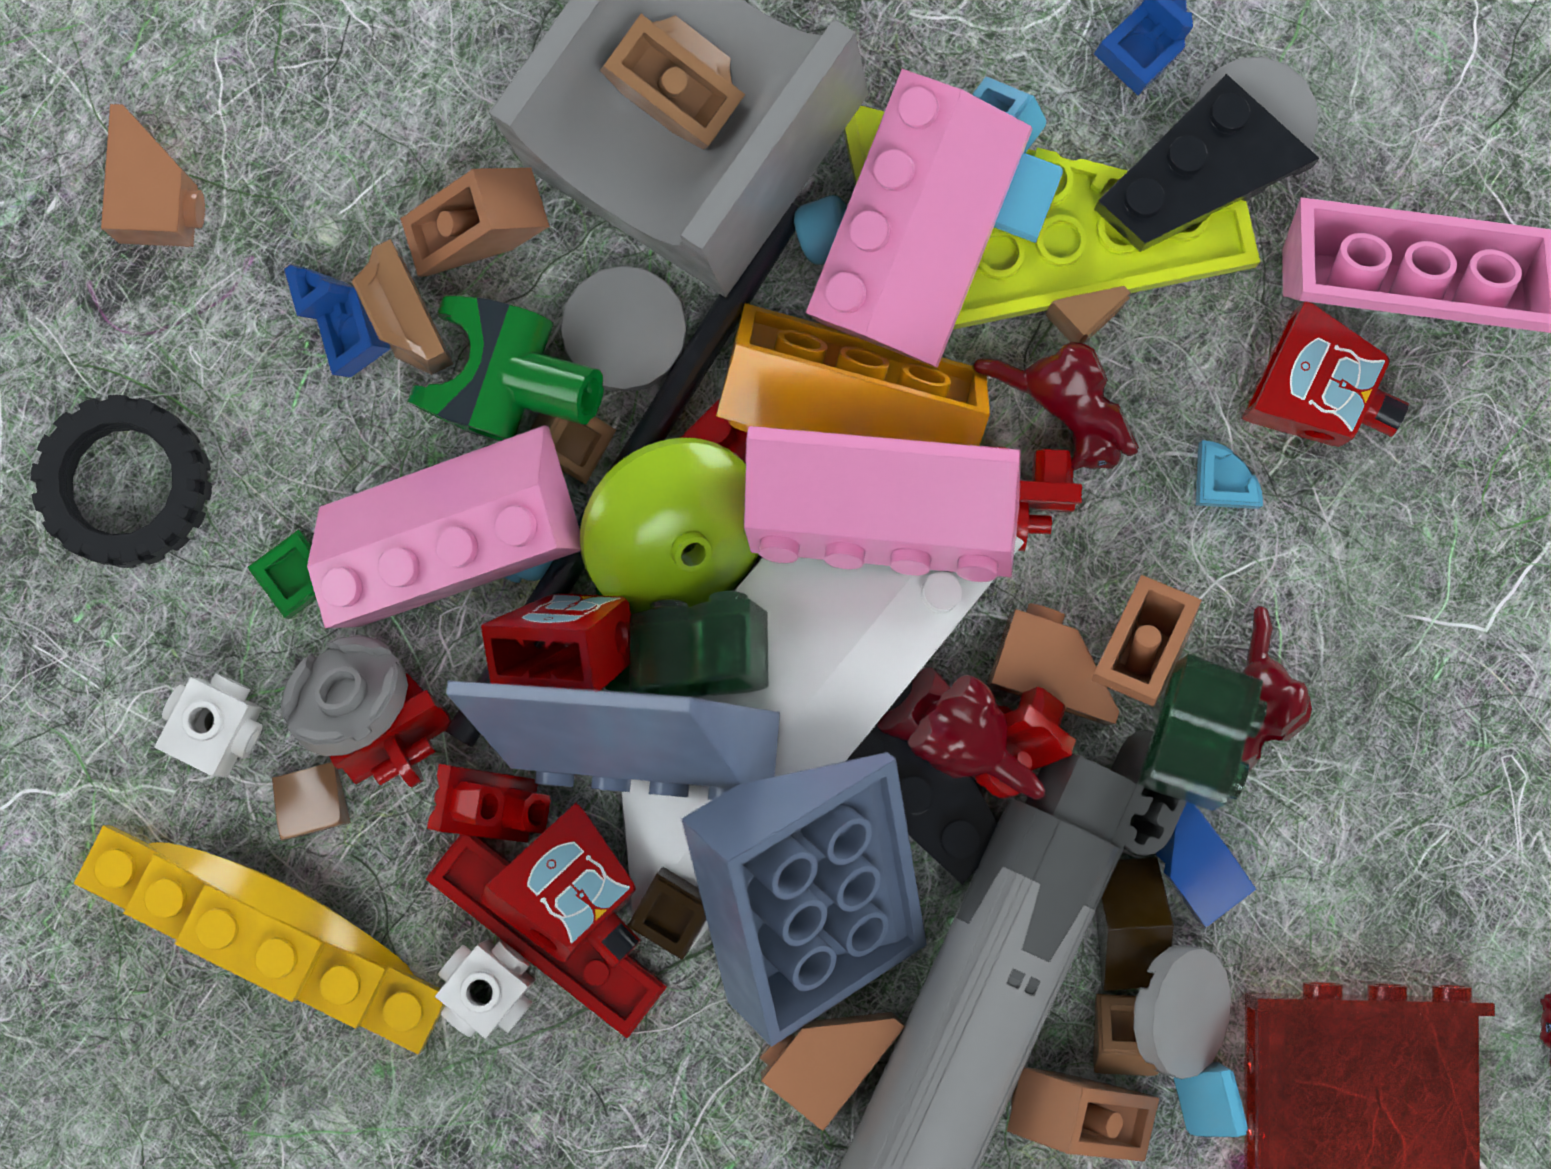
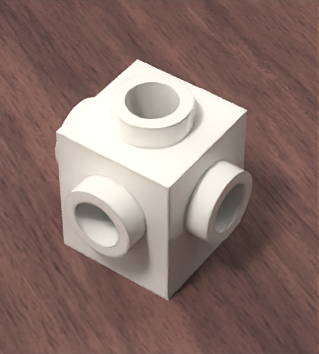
(189, 729)
(503, 971)

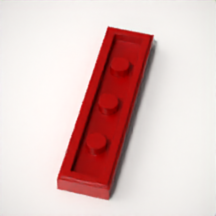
(614, 994)

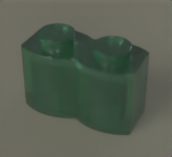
(699, 648)
(1203, 733)

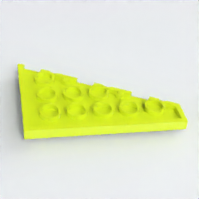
(1077, 246)

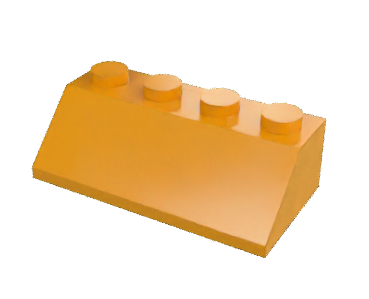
(830, 382)

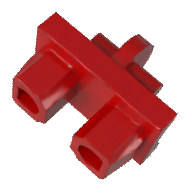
(1049, 491)
(1032, 736)
(402, 744)
(488, 804)

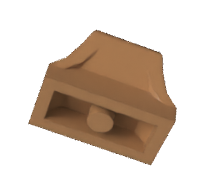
(675, 78)
(399, 310)

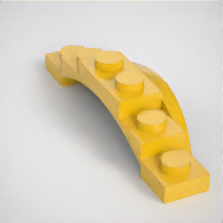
(263, 934)

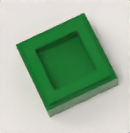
(285, 574)

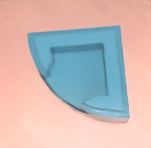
(1225, 479)

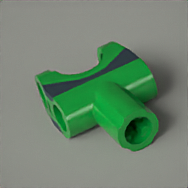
(507, 373)

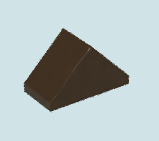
(1132, 924)

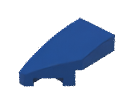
(1146, 42)
(341, 318)
(1203, 868)

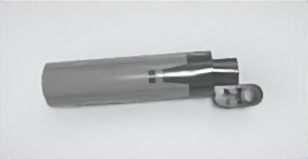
(1007, 961)

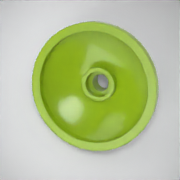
(655, 508)

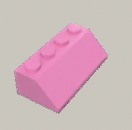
(919, 218)
(1419, 264)
(882, 502)
(442, 531)

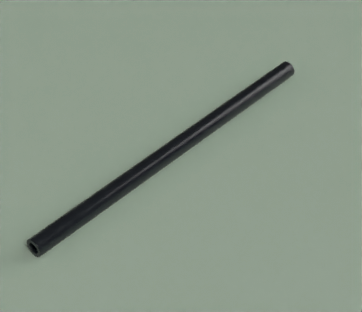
(665, 409)

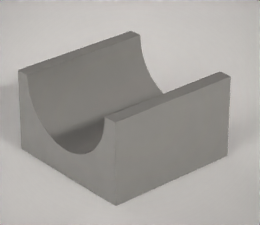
(684, 202)

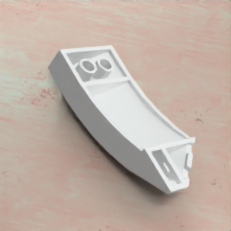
(836, 664)

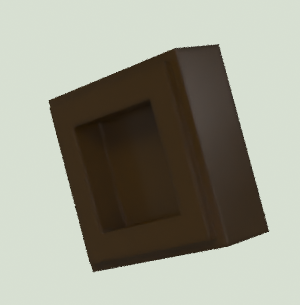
(670, 913)

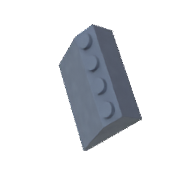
(622, 737)
(806, 888)

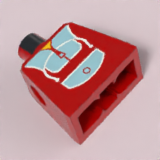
(1324, 383)
(582, 647)
(566, 891)

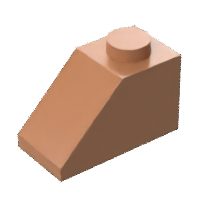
(145, 190)
(474, 219)
(1147, 641)
(1052, 656)
(827, 1062)
(1082, 1115)

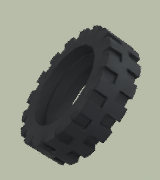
(60, 460)

